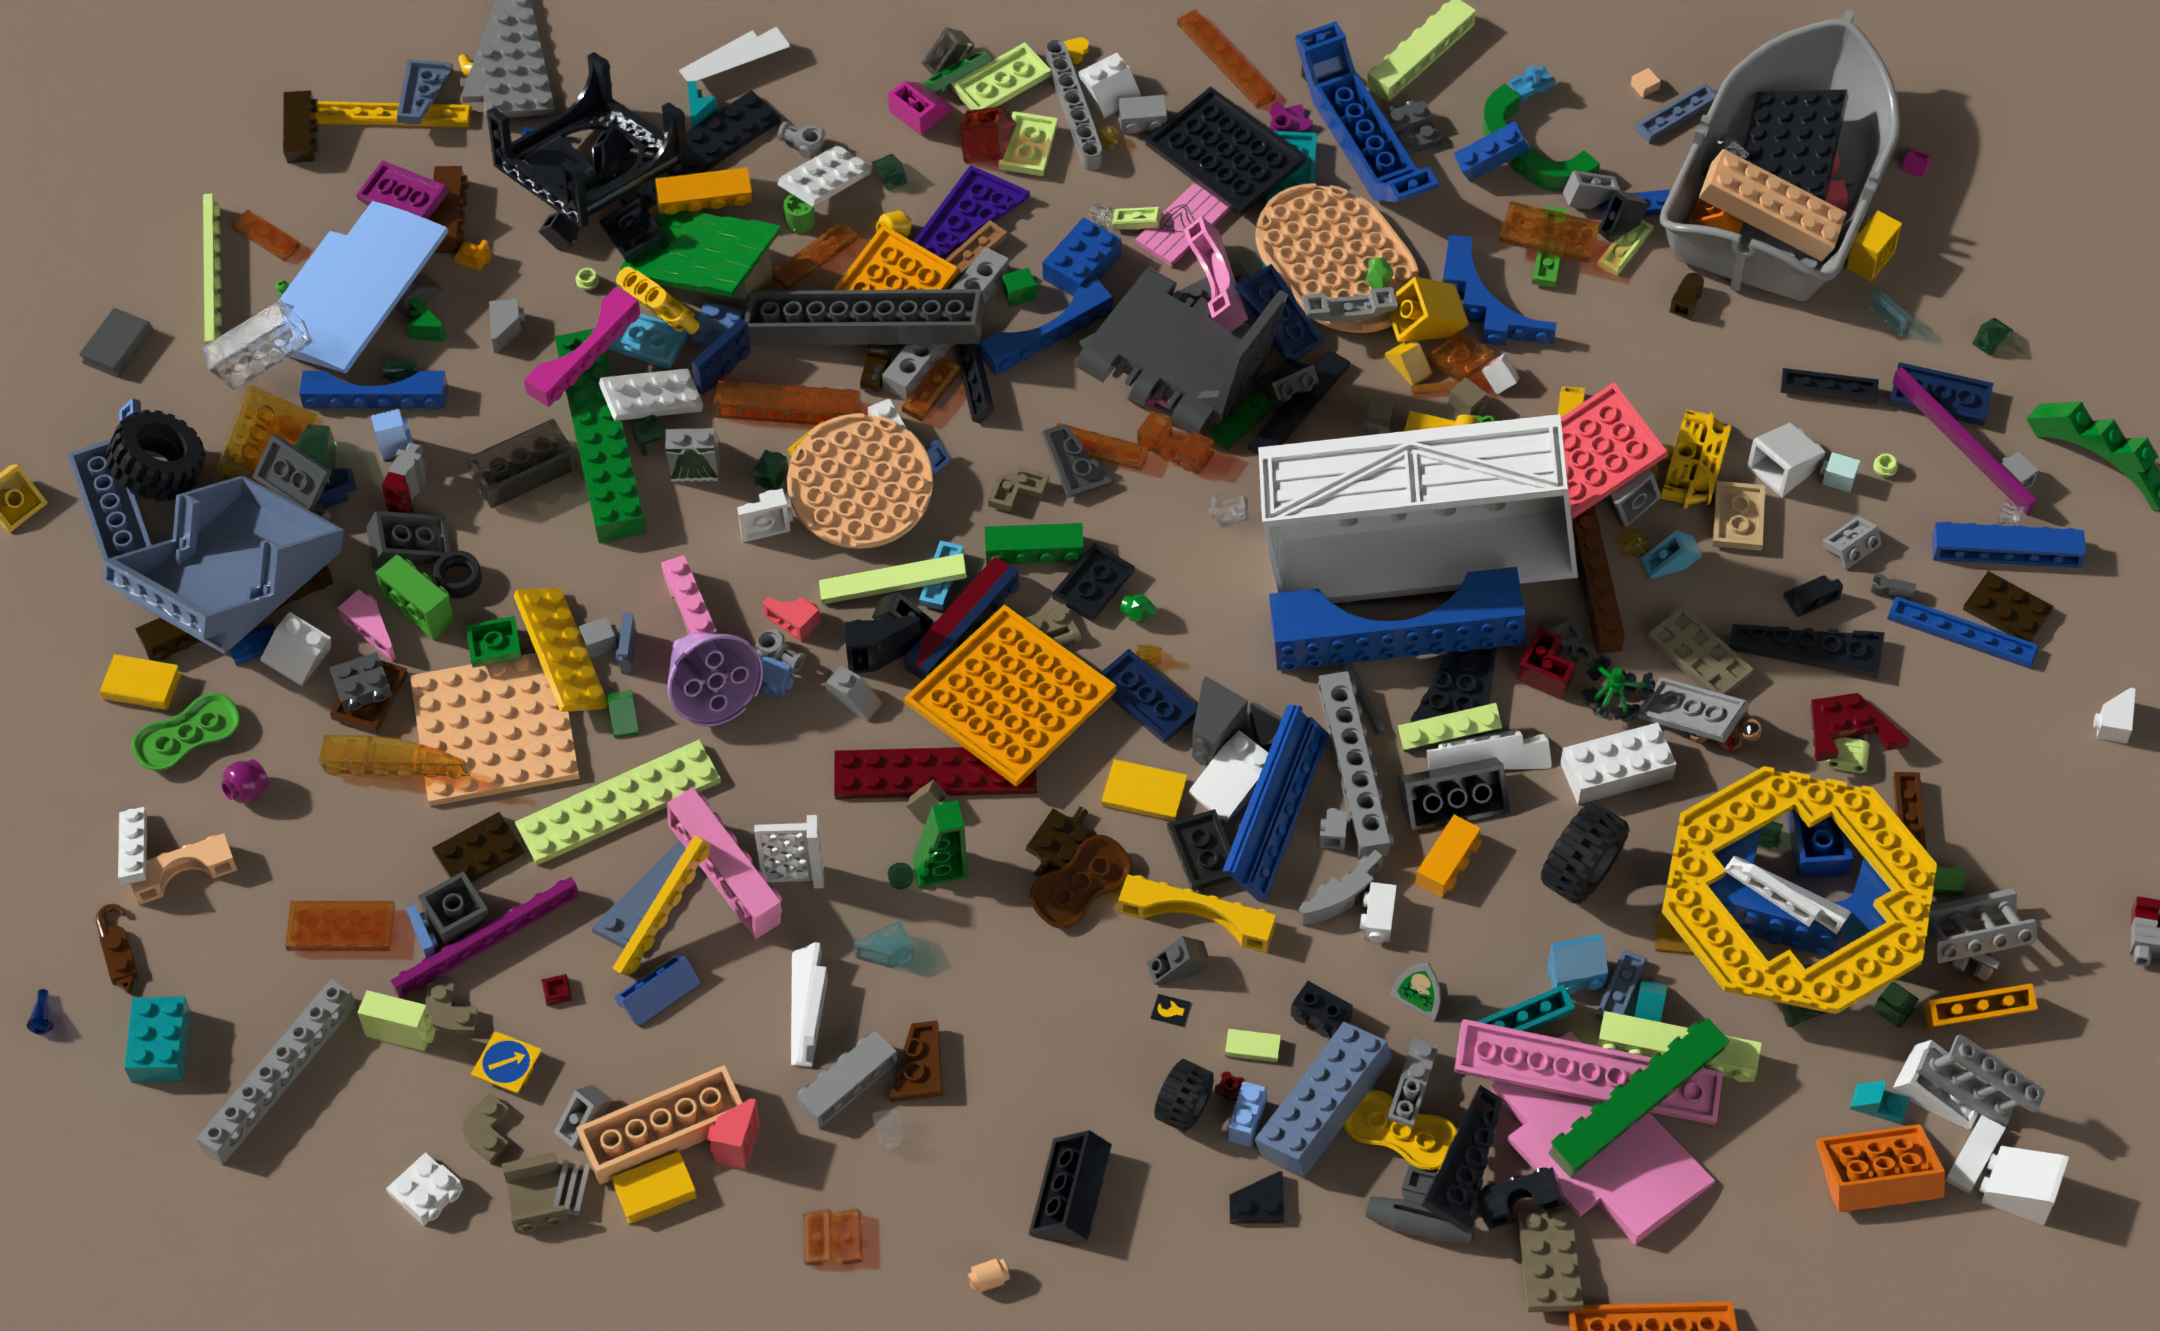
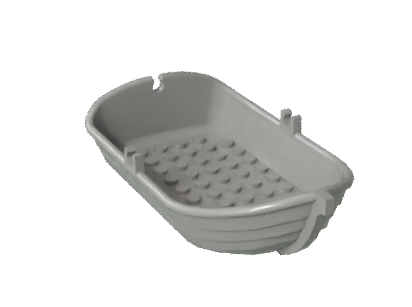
(1812, 57)

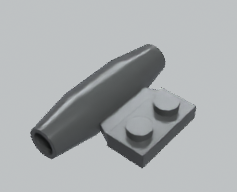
(1410, 1217)

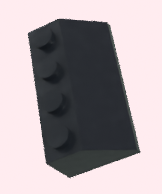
(1462, 790)
(1070, 1188)

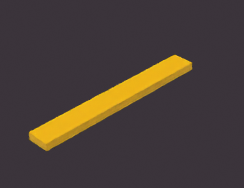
(386, 114)

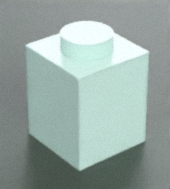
(1840, 472)

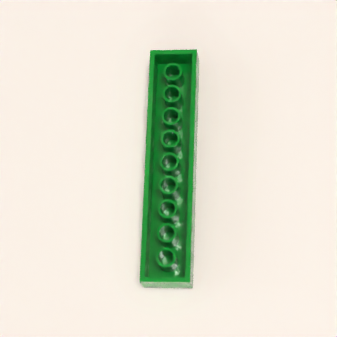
(602, 449)

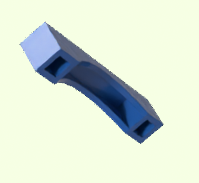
(1009, 348)
(421, 390)

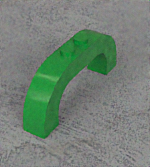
(1531, 164)

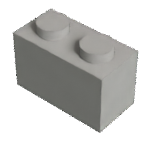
(1142, 114)

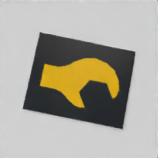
(1170, 1010)

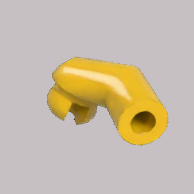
(465, 64)

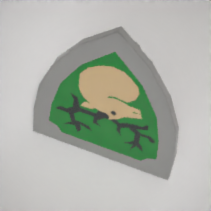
(1419, 990)

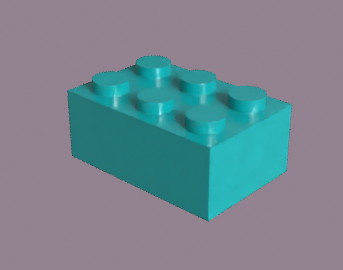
(157, 1039)

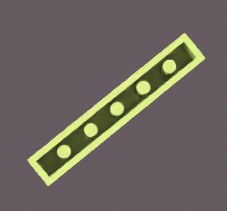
(1421, 49)
(1650, 1037)

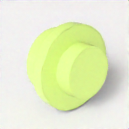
(587, 279)
(1885, 465)

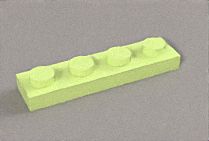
(1449, 726)

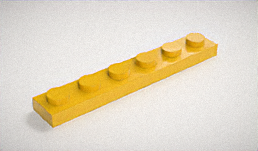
(658, 912)

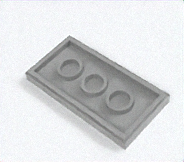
(1693, 709)

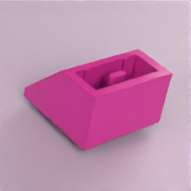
(917, 106)

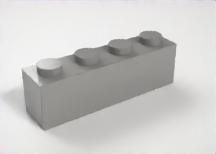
(846, 1079)

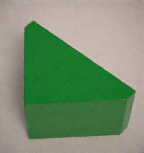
(622, 713)

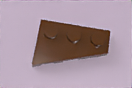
(921, 1064)

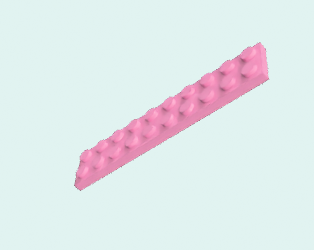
(1574, 1069)

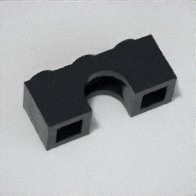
(1498, 1200)

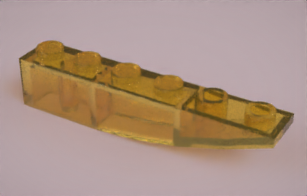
(386, 757)

